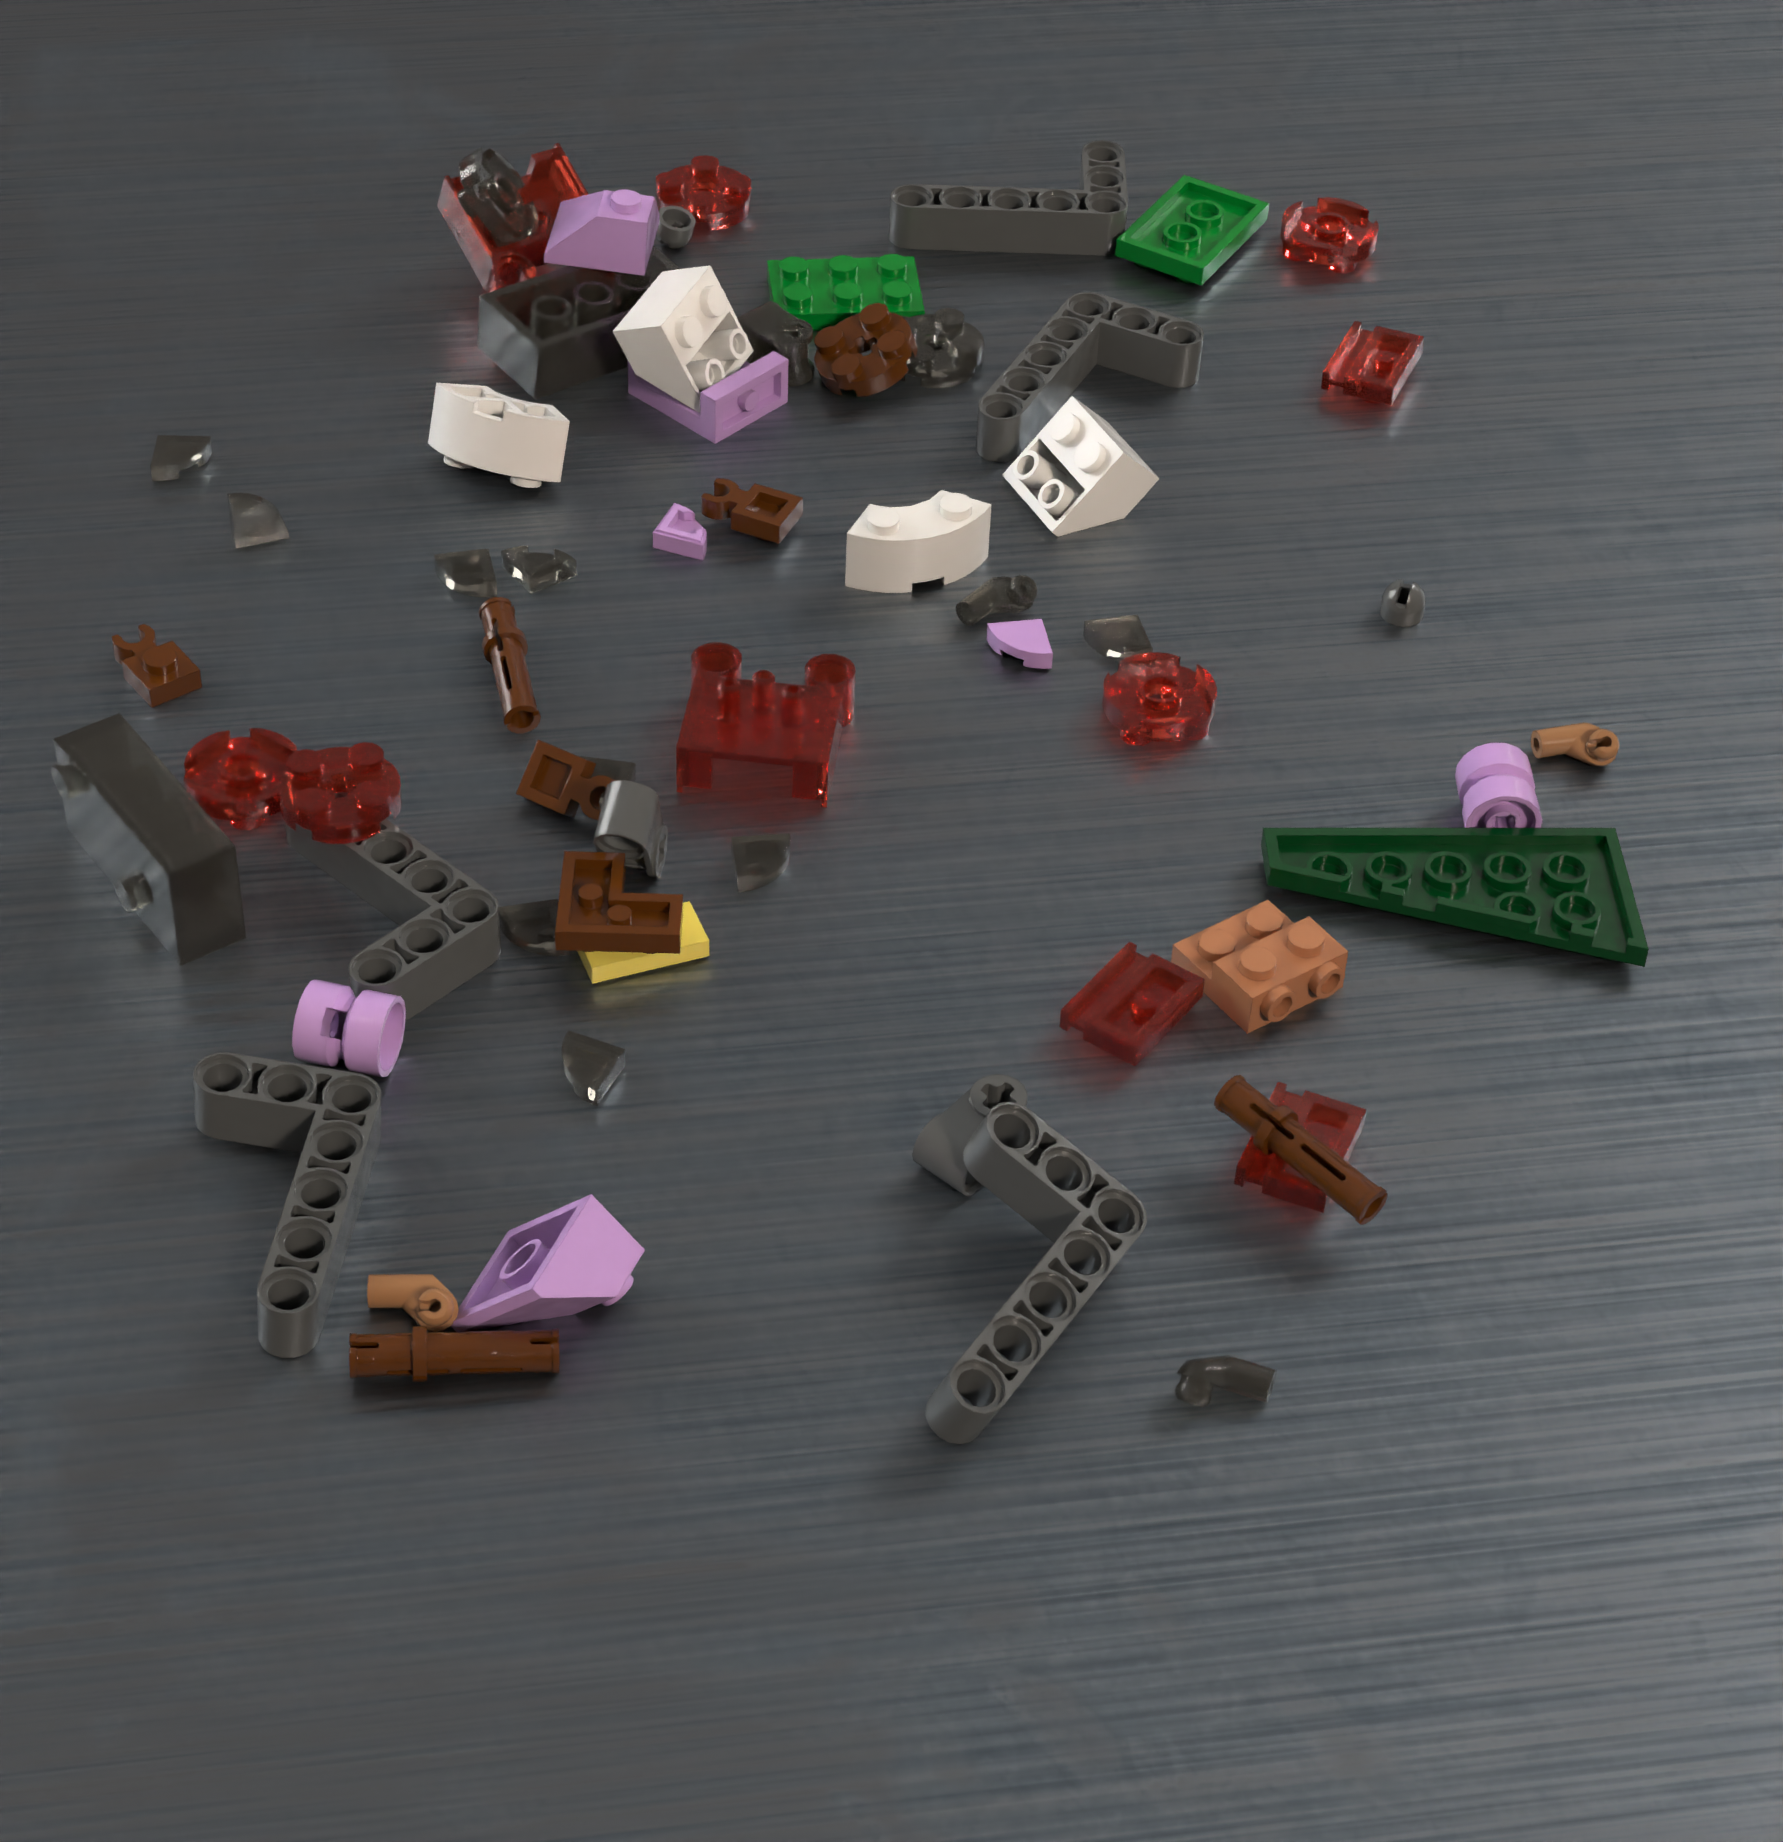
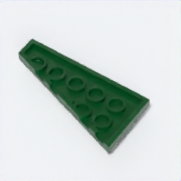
(1510, 882)

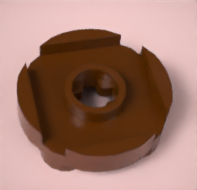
(842, 345)

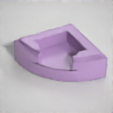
(681, 533)
(1022, 640)

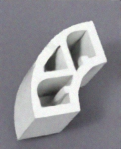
(498, 434)
(917, 543)

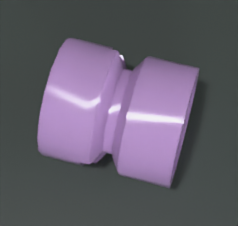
(1497, 788)
(358, 1029)

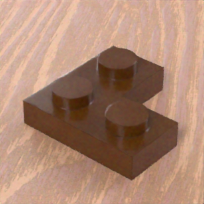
(603, 918)

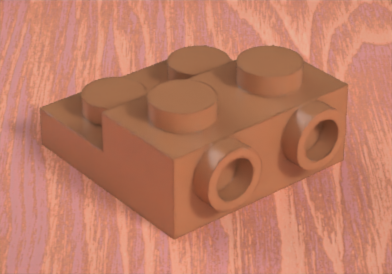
(1263, 964)

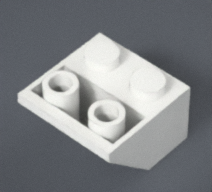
(683, 334)
(1079, 472)

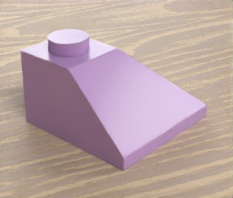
(605, 232)
(553, 1268)

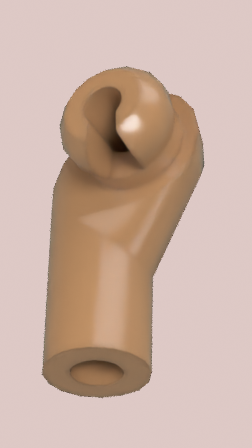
(1579, 741)
(417, 1294)

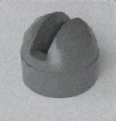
(667, 232)
(1401, 614)

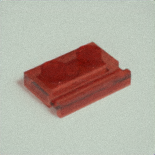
(1373, 363)
(1132, 1003)
(1327, 1119)

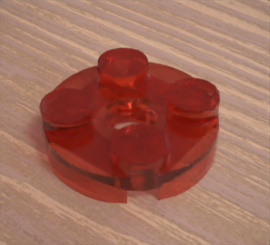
(707, 191)
(1329, 234)
(1182, 712)
(258, 762)
(359, 770)

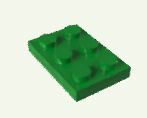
(1192, 230)
(842, 286)

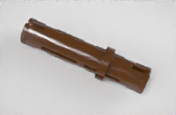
(506, 652)
(1278, 1132)
(453, 1353)

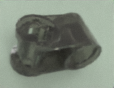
(776, 330)

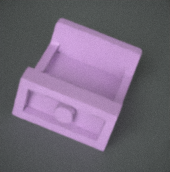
(727, 404)

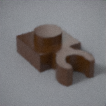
(756, 512)
(154, 670)
(562, 781)

